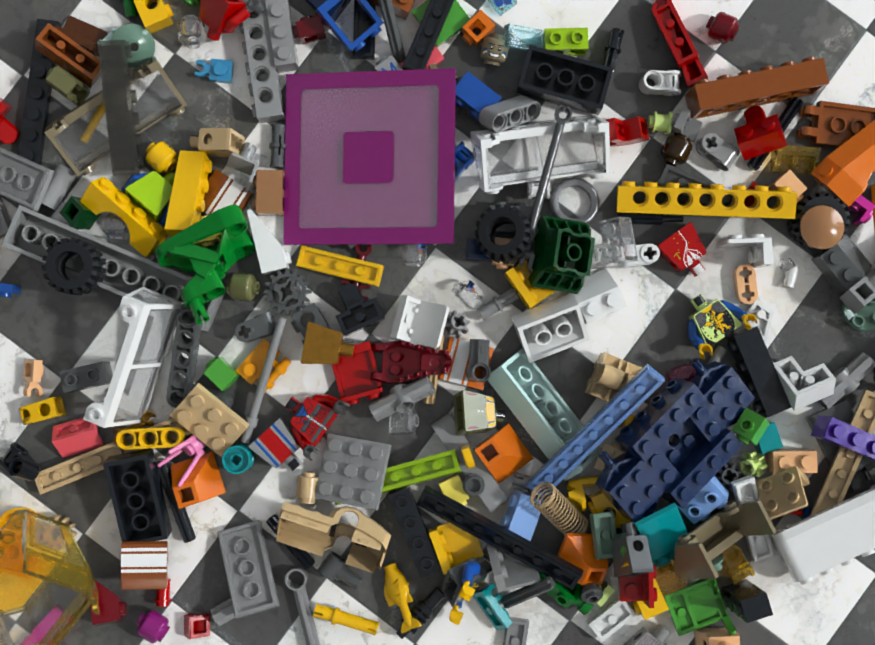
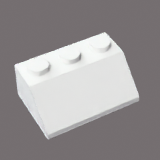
(550, 327)

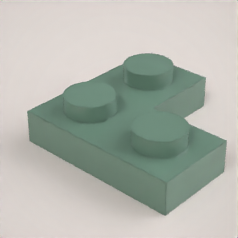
(603, 534)

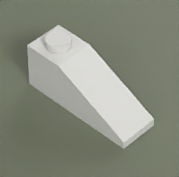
(269, 250)

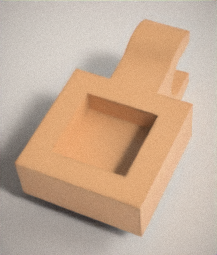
(32, 374)

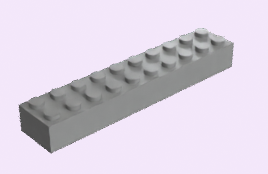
(125, 271)

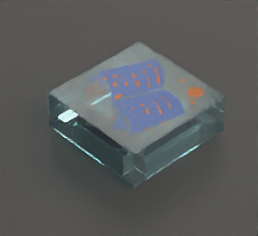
(502, 6)

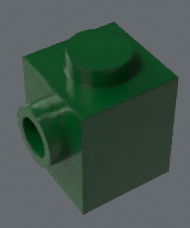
(78, 214)

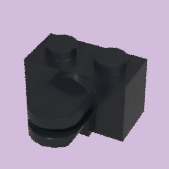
(358, 312)

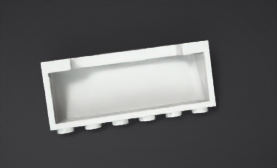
(828, 537)

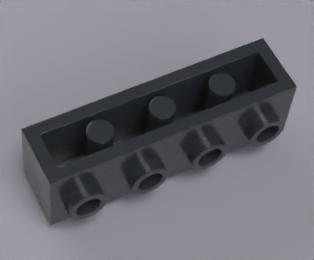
(758, 372)

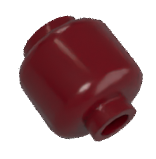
(722, 27)

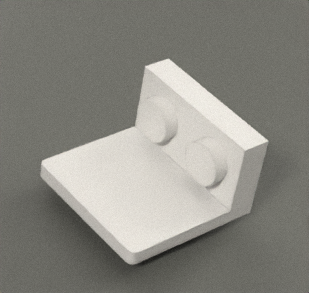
(760, 252)

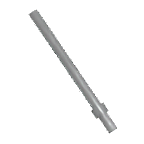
(252, 417)

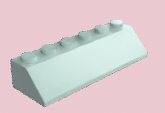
(538, 406)

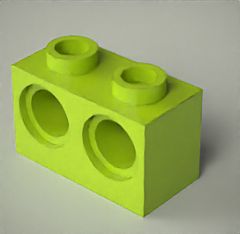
(566, 40)

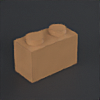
(269, 193)

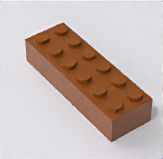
(756, 88)

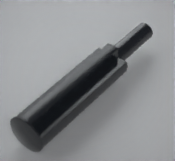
(650, 219)

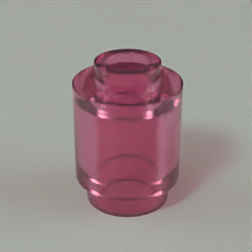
(684, 372)

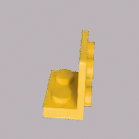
(519, 281)
(454, 545)

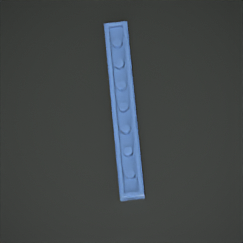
(597, 428)

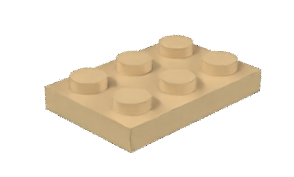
(209, 419)

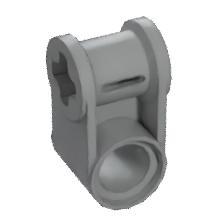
(719, 152)

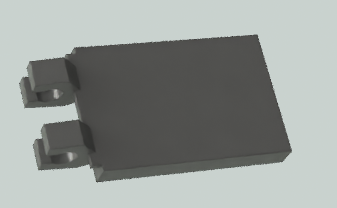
(842, 412)

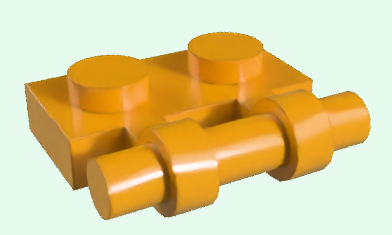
(252, 366)

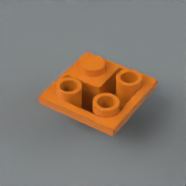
(503, 453)
(201, 484)
(579, 551)

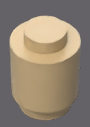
(306, 487)

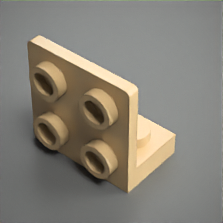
(783, 492)

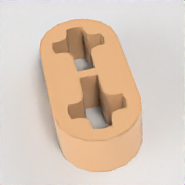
(739, 284)

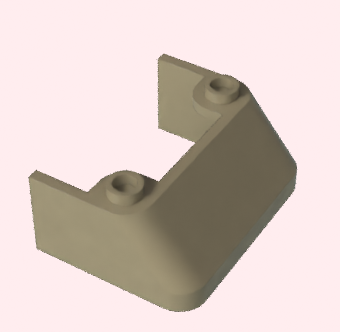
(700, 546)

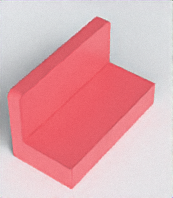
(76, 437)

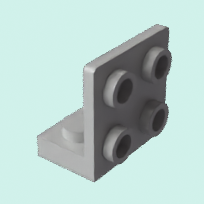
(510, 572)

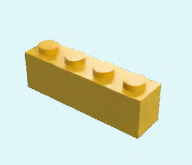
(188, 191)

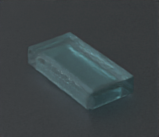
(521, 37)

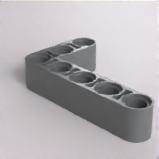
(187, 366)

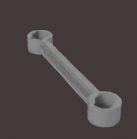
(303, 606)

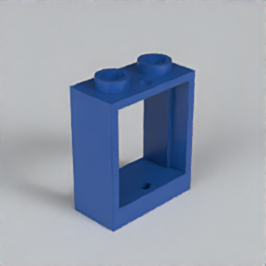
(358, 43)

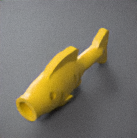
(397, 592)

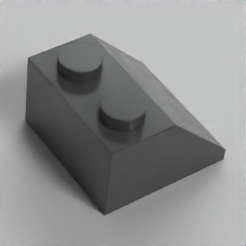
(842, 264)

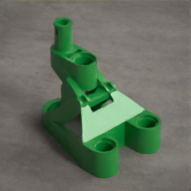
(206, 262)

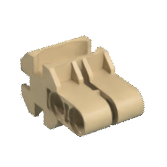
(610, 376)

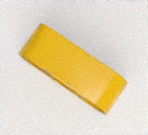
(140, 437)

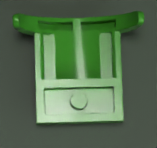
(698, 607)

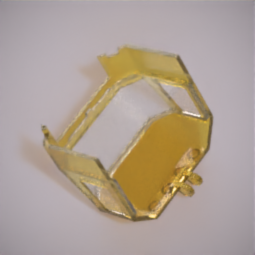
(41, 581)

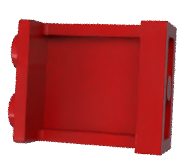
(354, 375)

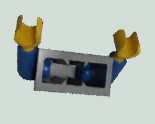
(462, 583)

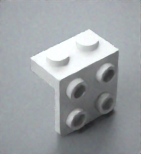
(419, 322)

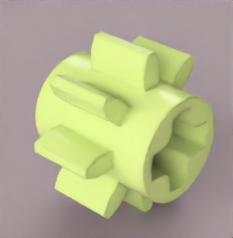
(752, 464)

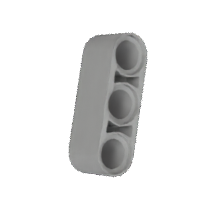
(509, 113)

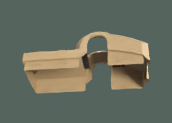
(318, 532)

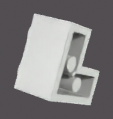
(804, 386)

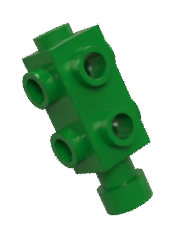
(567, 596)

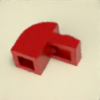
(627, 131)

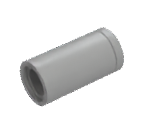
(59, 185)

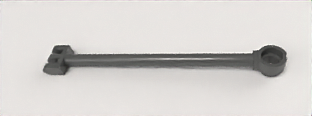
(546, 176)

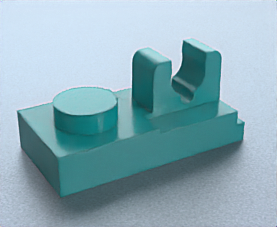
(496, 614)

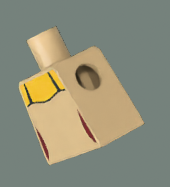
(218, 141)

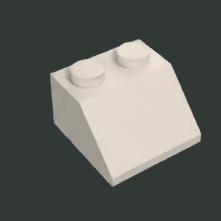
(599, 296)

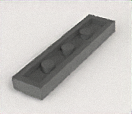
(676, 175)

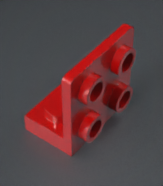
(638, 588)

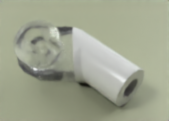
(790, 270)

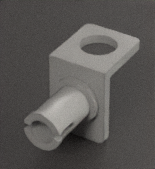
(244, 162)

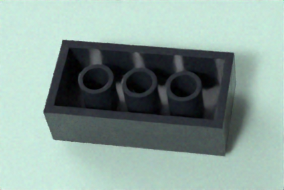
(564, 80)
(137, 496)

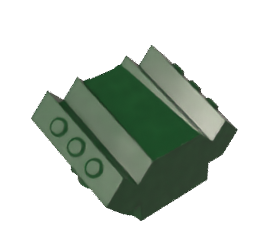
(561, 254)

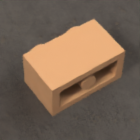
(786, 458)

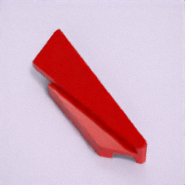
(678, 41)

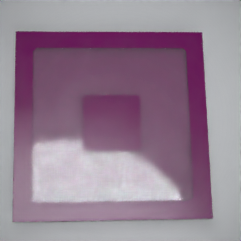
(370, 157)

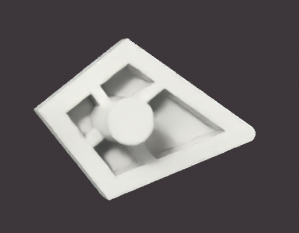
(764, 318)

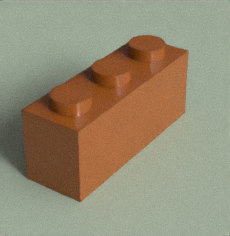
(68, 55)

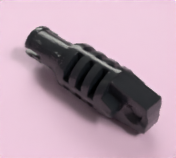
(423, 610)

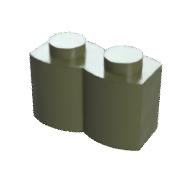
(67, 85)

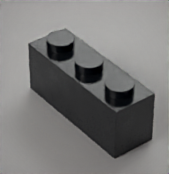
(747, 601)

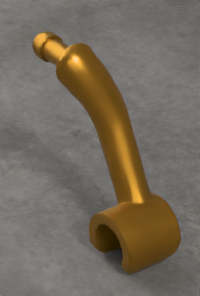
(145, 421)

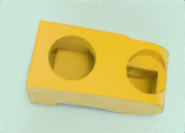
(42, 410)

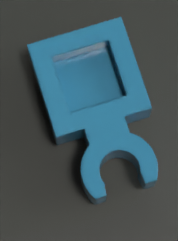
(219, 70)

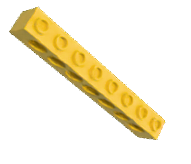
(784, 208)

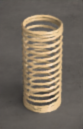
(557, 509)

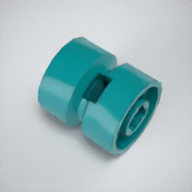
(238, 459)

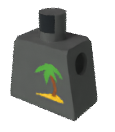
(631, 553)

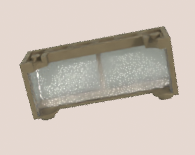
(83, 132)

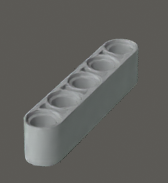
(492, 494)

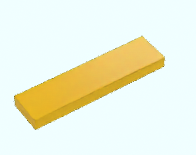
(340, 266)

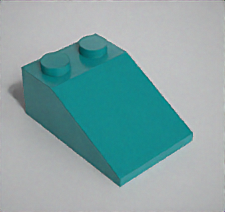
(662, 533)

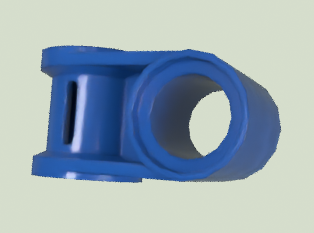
(463, 159)

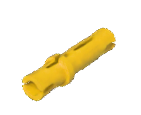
(346, 619)

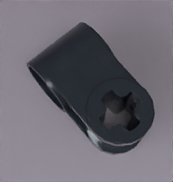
(20, 463)

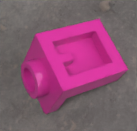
(864, 209)

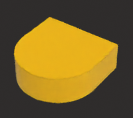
(467, 456)

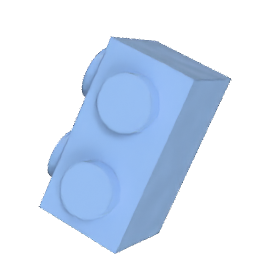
(711, 496)
(521, 514)

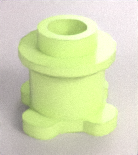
(660, 122)

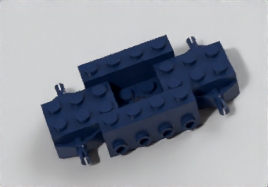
(702, 444)

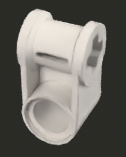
(665, 83)
(643, 260)

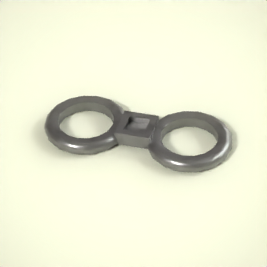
(554, 206)

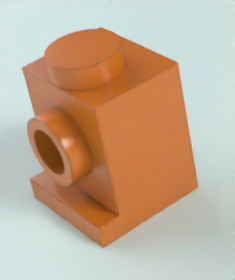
(480, 22)

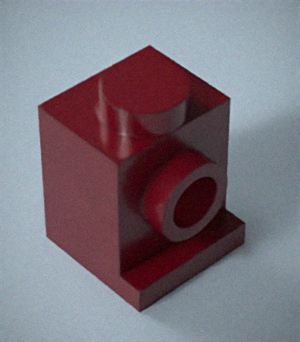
(309, 29)

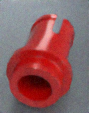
(163, 596)

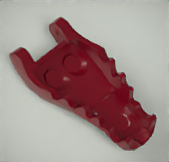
(407, 361)

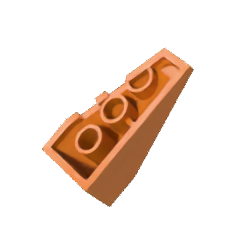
(849, 166)

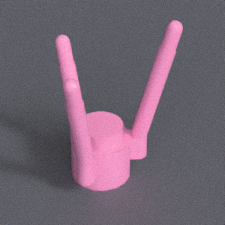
(191, 447)

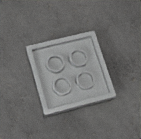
(353, 471)

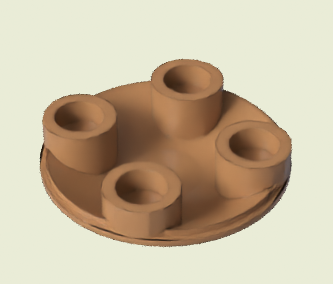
(821, 227)

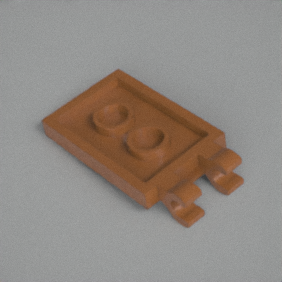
(834, 122)

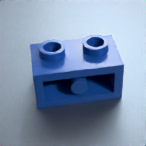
(474, 95)

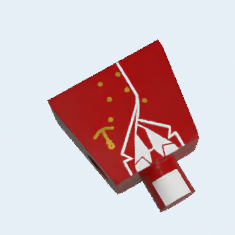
(683, 250)

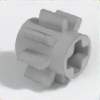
(461, 326)

